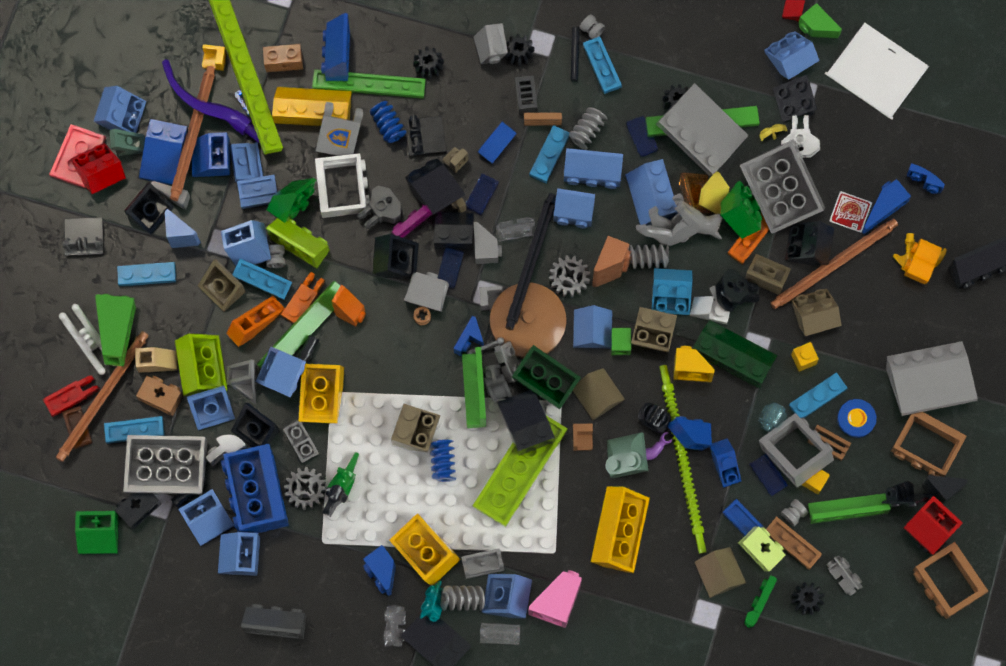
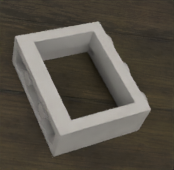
(810, 468)

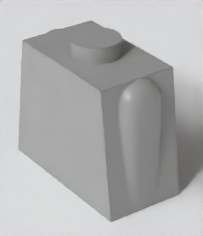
(491, 43)
(427, 291)

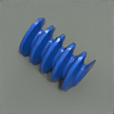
(386, 123)
(442, 460)

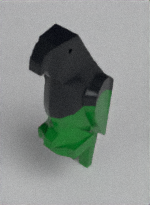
(340, 486)

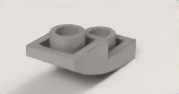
(300, 441)

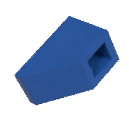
(691, 433)
(725, 462)

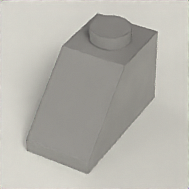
(486, 246)

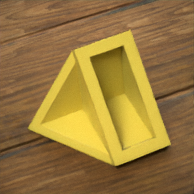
(713, 193)

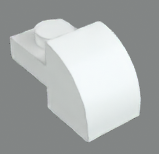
(227, 444)

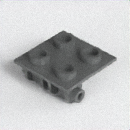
(83, 236)

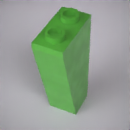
(115, 326)

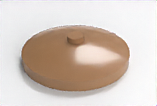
(539, 322)

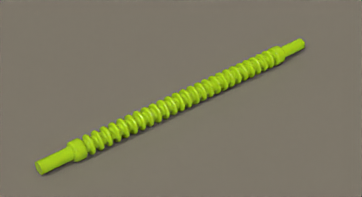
(697, 529)

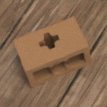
(283, 58)
(166, 403)

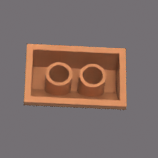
(611, 262)

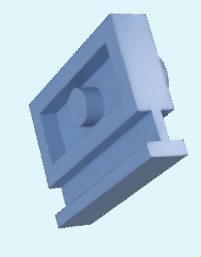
(246, 161)
(256, 191)

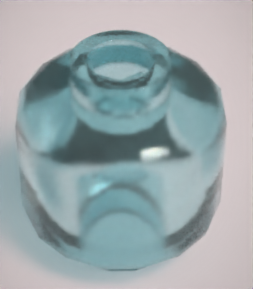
(772, 416)

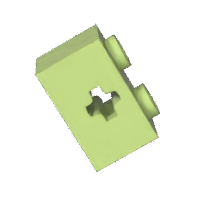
(751, 544)

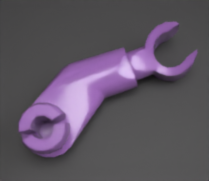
(654, 451)

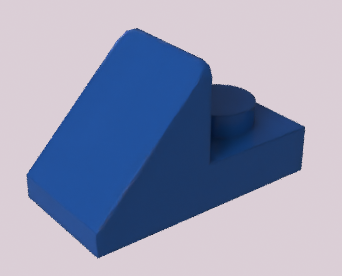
(471, 333)

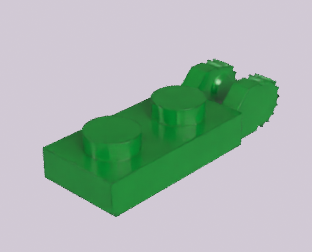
(759, 602)

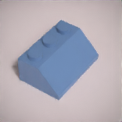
(593, 168)
(651, 188)

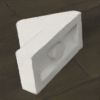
(709, 309)

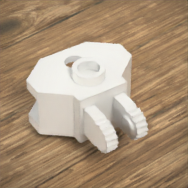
(803, 138)

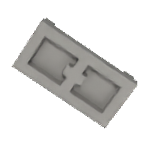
(482, 563)

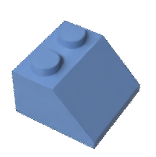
(574, 208)
(507, 595)

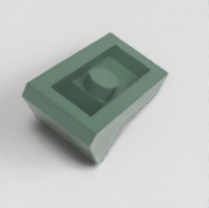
(126, 142)

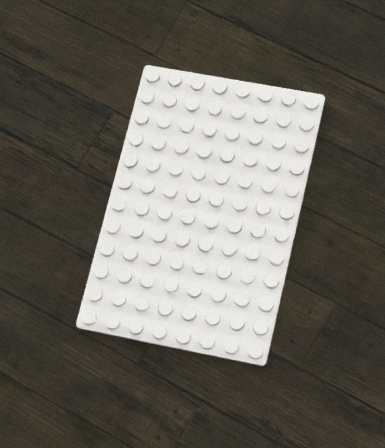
(398, 482)

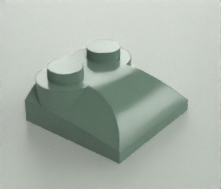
(626, 455)

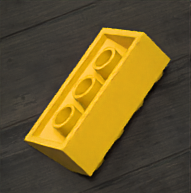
(307, 106)
(620, 529)

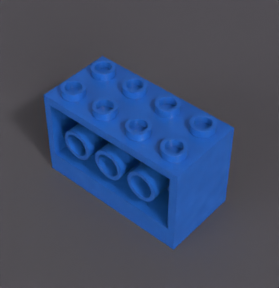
(267, 489)

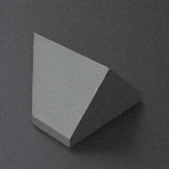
(243, 377)

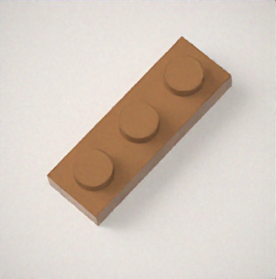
(793, 543)

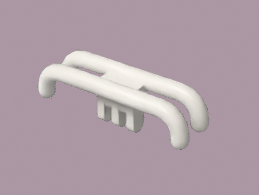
(86, 338)

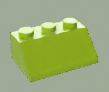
(298, 241)
(200, 363)

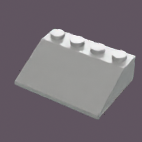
(702, 130)
(782, 186)
(931, 378)
(165, 464)

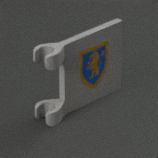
(338, 135)

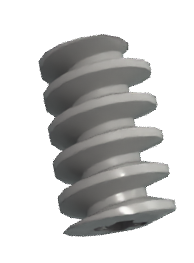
(586, 126)
(649, 256)
(462, 595)

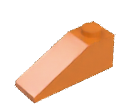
(348, 306)
(254, 321)

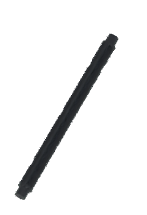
(530, 261)

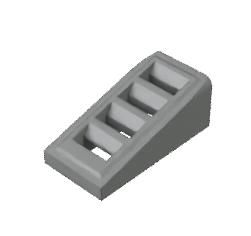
(165, 190)

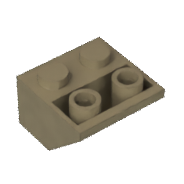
(816, 312)
(654, 329)
(415, 429)

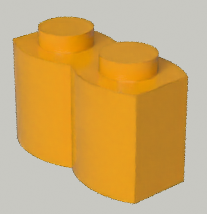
(922, 261)

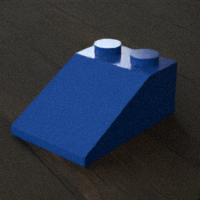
(162, 151)

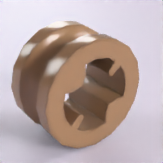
(427, 317)

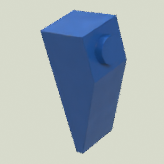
(889, 201)

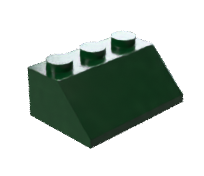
(546, 377)

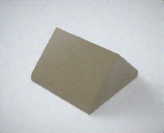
(767, 274)
(221, 286)
(597, 393)
(719, 572)

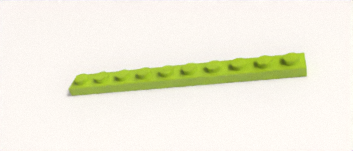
(246, 76)

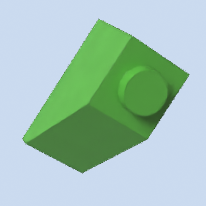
(819, 23)

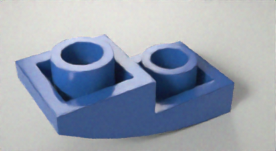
(497, 142)
(932, 182)

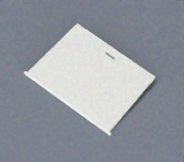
(876, 72)

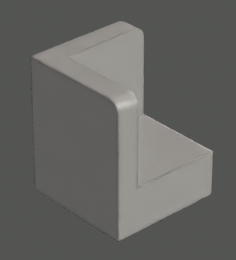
(488, 296)

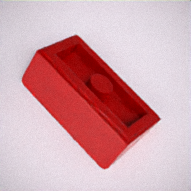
(793, 9)

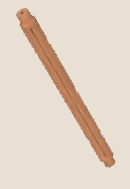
(191, 136)
(835, 263)
(100, 398)

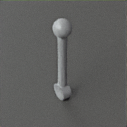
(500, 341)

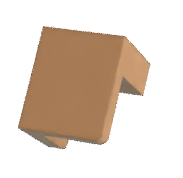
(582, 437)

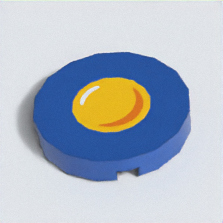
(856, 418)

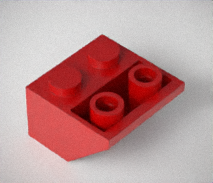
(98, 168)
(933, 525)

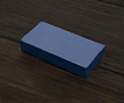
(741, 517)

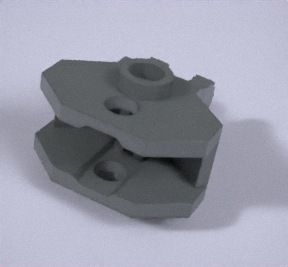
(381, 208)

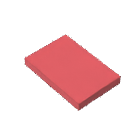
(76, 141)

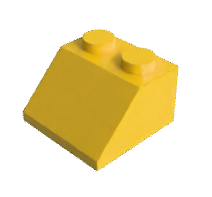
(691, 366)

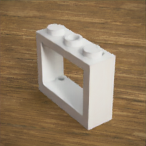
(341, 161)

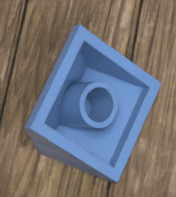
(178, 232)
(592, 327)
(211, 407)

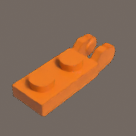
(302, 299)

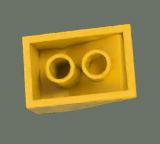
(321, 393)
(424, 550)

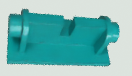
(432, 603)

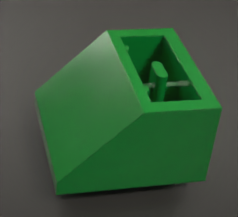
(291, 199)
(741, 210)
(97, 532)

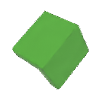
(621, 341)

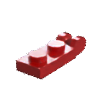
(69, 396)

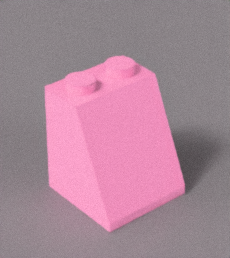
(557, 599)

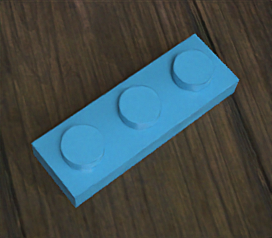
(602, 65)
(549, 154)
(146, 274)
(262, 279)
(818, 396)
(118, 431)

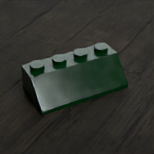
(734, 354)

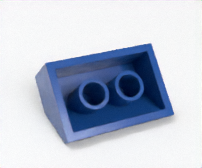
(336, 49)

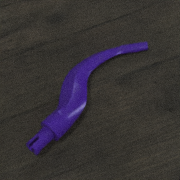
(236, 119)

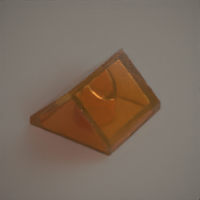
(691, 188)

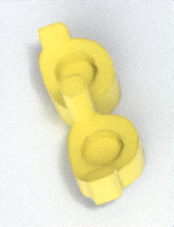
(768, 131)

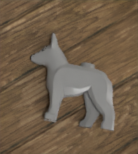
(682, 226)

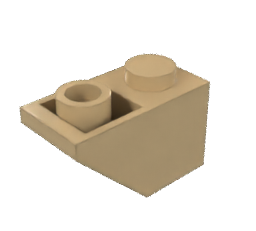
(155, 359)

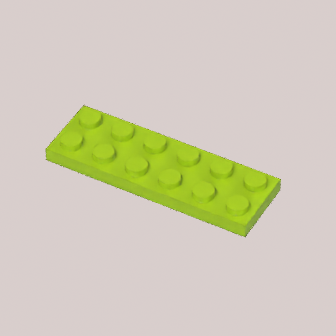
(515, 478)

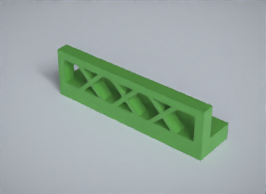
(474, 389)
(848, 508)

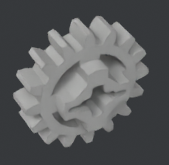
(575, 271)
(299, 493)

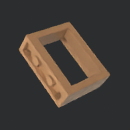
(936, 427)
(966, 570)

